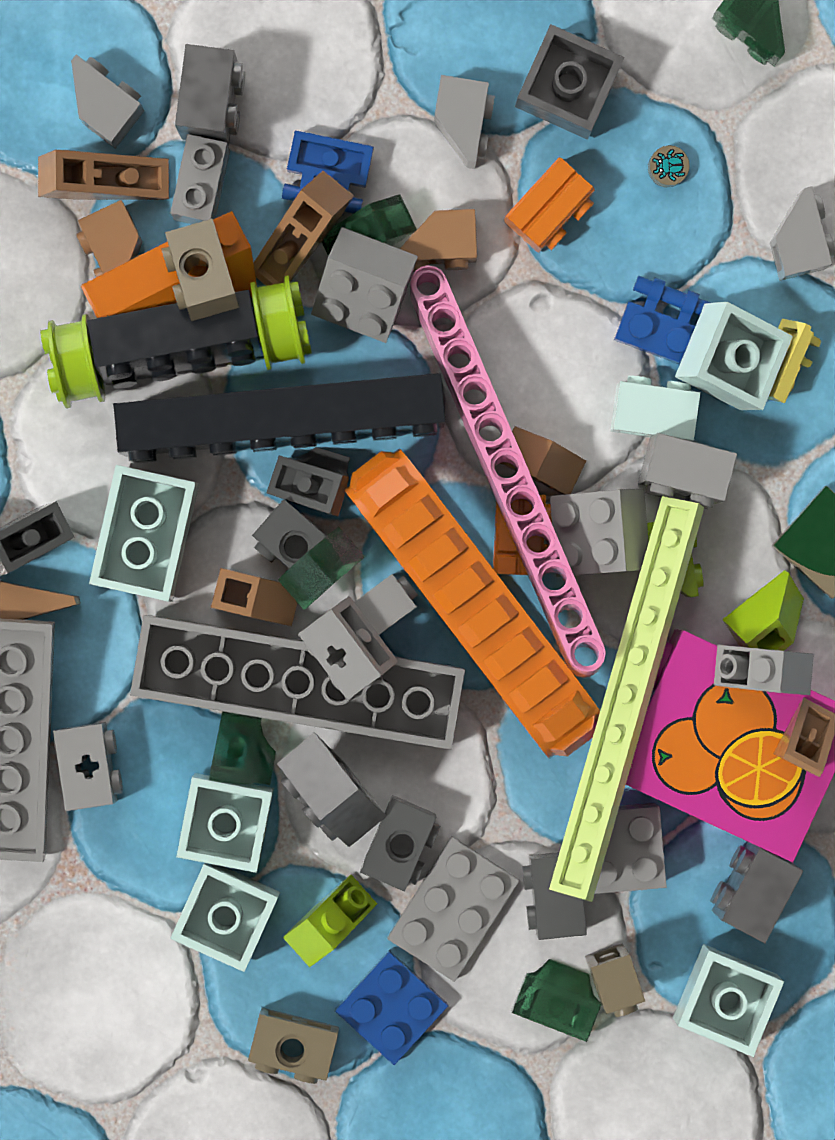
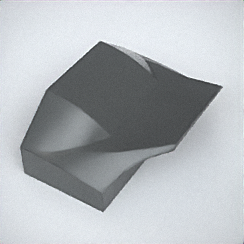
(312, 480)

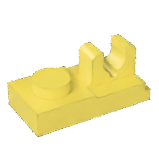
(793, 359)

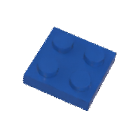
(391, 1007)

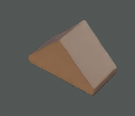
(548, 461)
(808, 737)

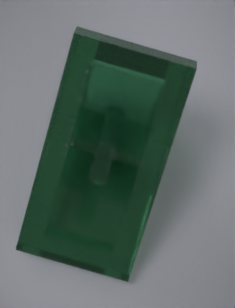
(321, 568)

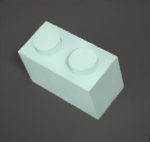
(655, 409)

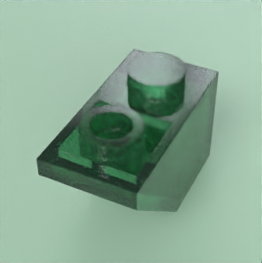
(754, 24)
(380, 220)

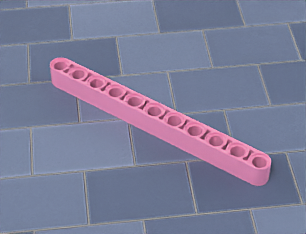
(505, 450)

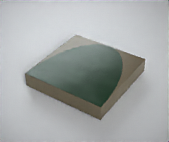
(811, 541)

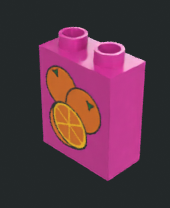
(715, 752)

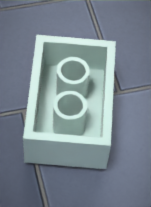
(144, 533)

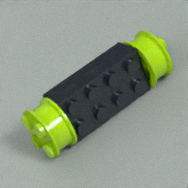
(166, 341)

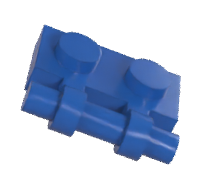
(341, 159)
(656, 332)

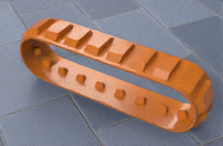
(474, 603)

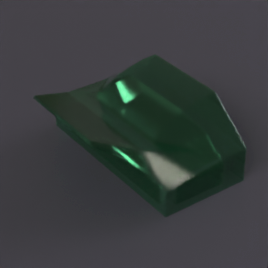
(242, 751)
(558, 999)

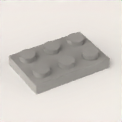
(453, 909)

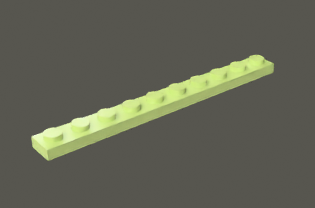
(626, 698)

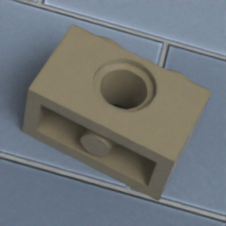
(193, 247)
(615, 980)
(275, 1028)

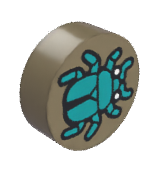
(668, 166)

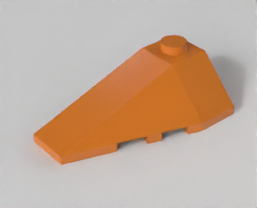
(146, 281)

